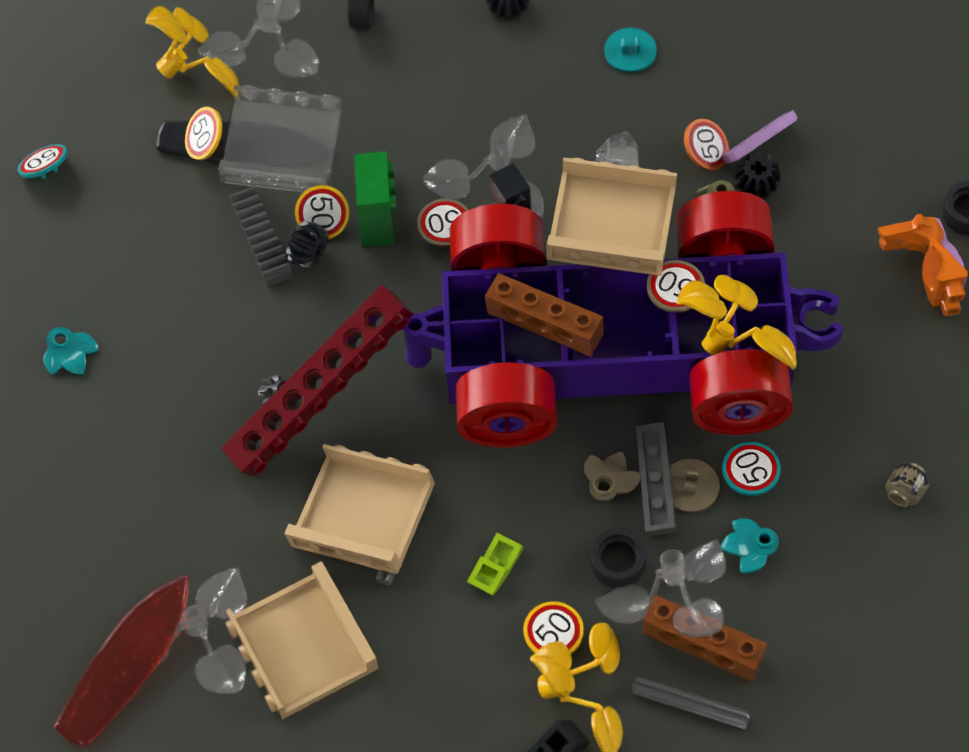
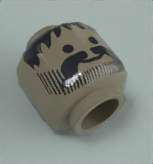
(907, 484)

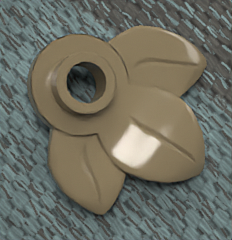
(610, 473)

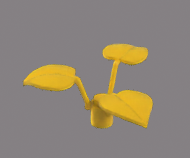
(175, 59)
(721, 335)
(558, 681)

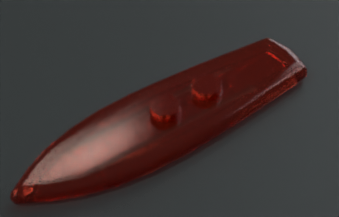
(123, 662)

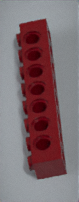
(302, 384)

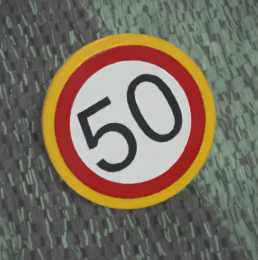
(203, 133)
(324, 207)
(553, 623)

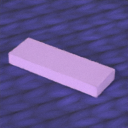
(759, 137)

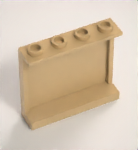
(612, 216)
(363, 509)
(302, 643)

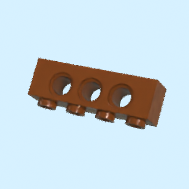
(544, 314)
(725, 649)

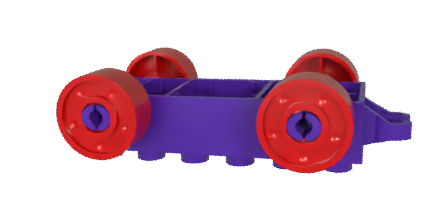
(511, 377)

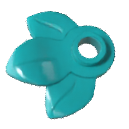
(71, 353)
(746, 544)

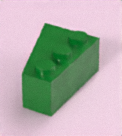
(375, 198)

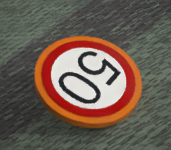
(706, 144)

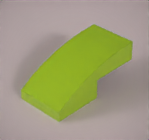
(495, 564)

